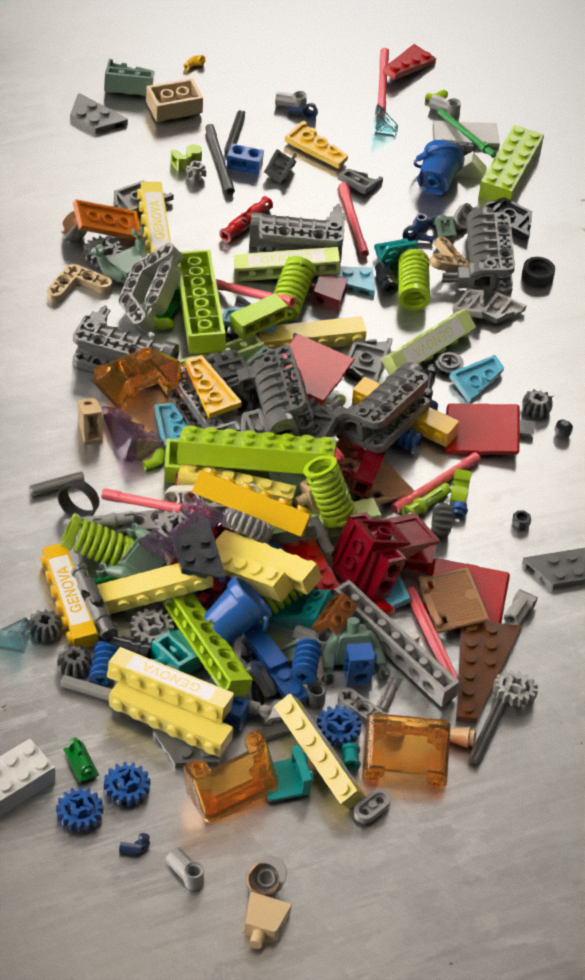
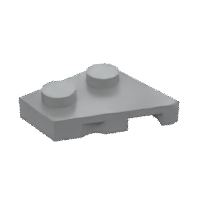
(474, 302)

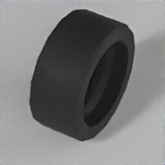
(535, 280)

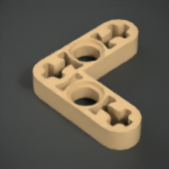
(449, 258)
(99, 282)

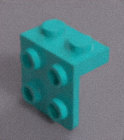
(391, 250)
(292, 776)

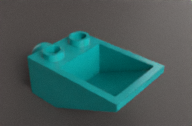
(303, 611)
(175, 652)

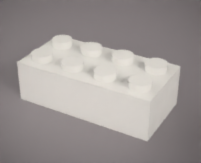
(23, 774)

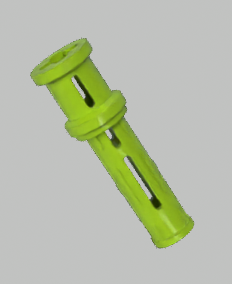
(414, 507)

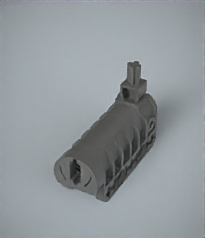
(287, 233)
(489, 254)
(106, 343)
(278, 391)
(189, 399)
(386, 410)

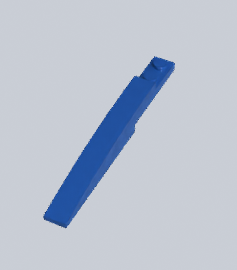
(276, 663)

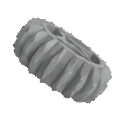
(247, 525)

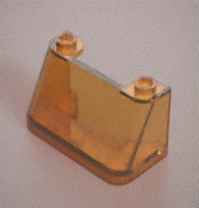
(135, 372)
(406, 746)
(232, 783)

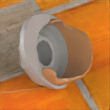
(71, 228)
(266, 876)

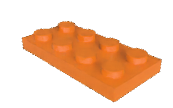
(106, 219)

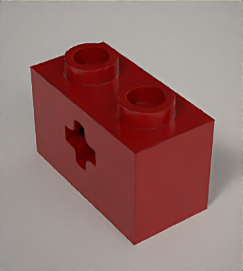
(421, 561)

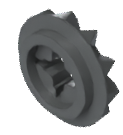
(455, 360)

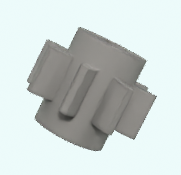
(196, 171)

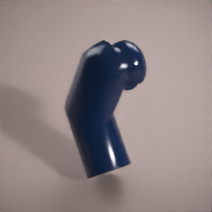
(136, 847)

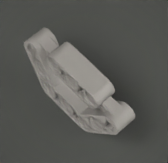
(160, 268)

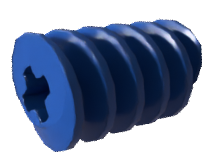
(409, 440)
(306, 661)
(99, 667)

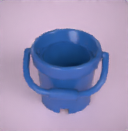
(439, 165)
(238, 610)

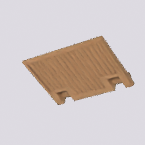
(387, 482)
(454, 599)

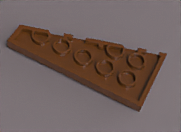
(481, 658)

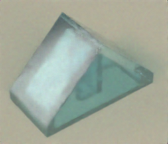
(384, 123)
(15, 636)

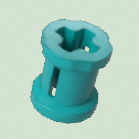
(351, 756)

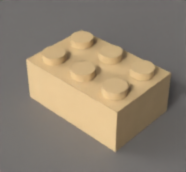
(174, 99)

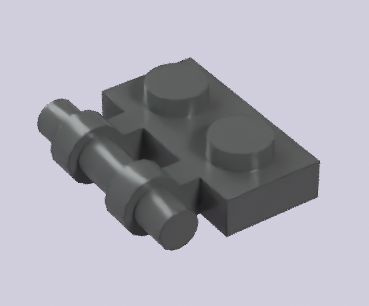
(228, 368)

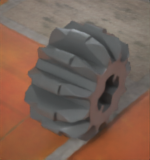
(537, 403)
(442, 519)
(45, 625)
(74, 661)

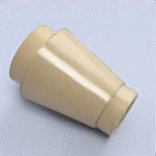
(463, 736)

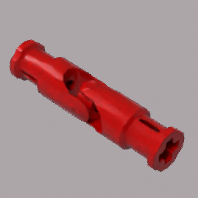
(237, 225)

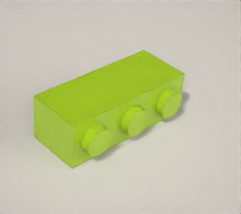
(258, 316)

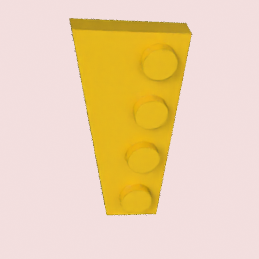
(315, 145)
(210, 387)

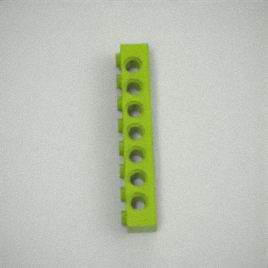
(208, 645)

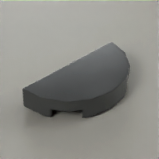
(275, 729)

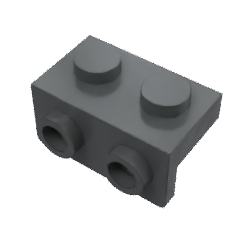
(280, 165)

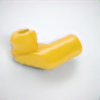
(194, 61)

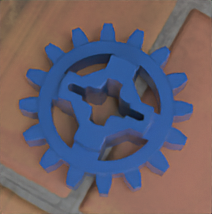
(339, 725)
(126, 783)
(79, 807)

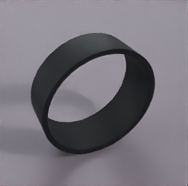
(69, 507)

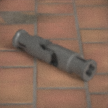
(94, 601)

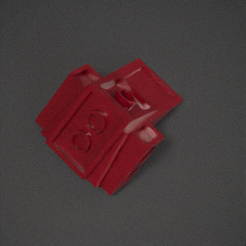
(376, 549)

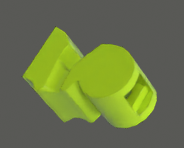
(180, 161)
(460, 485)

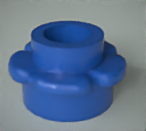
(460, 508)

